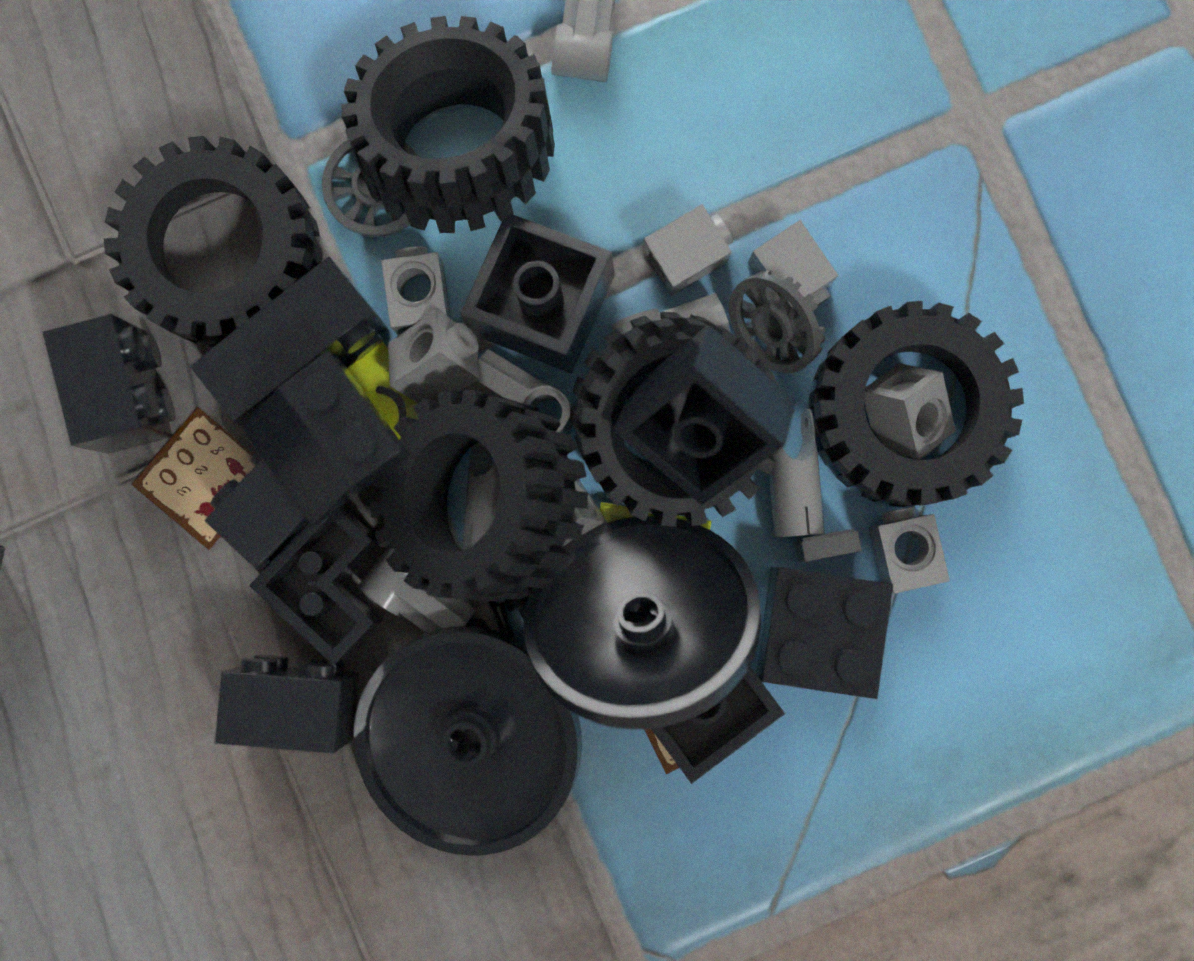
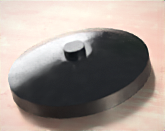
(644, 623)
(465, 742)

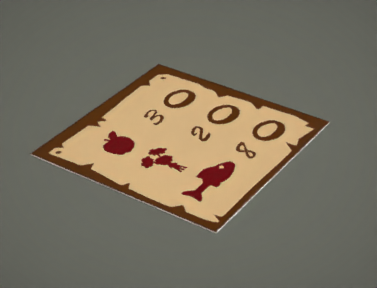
(192, 471)

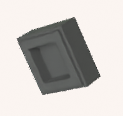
(827, 545)

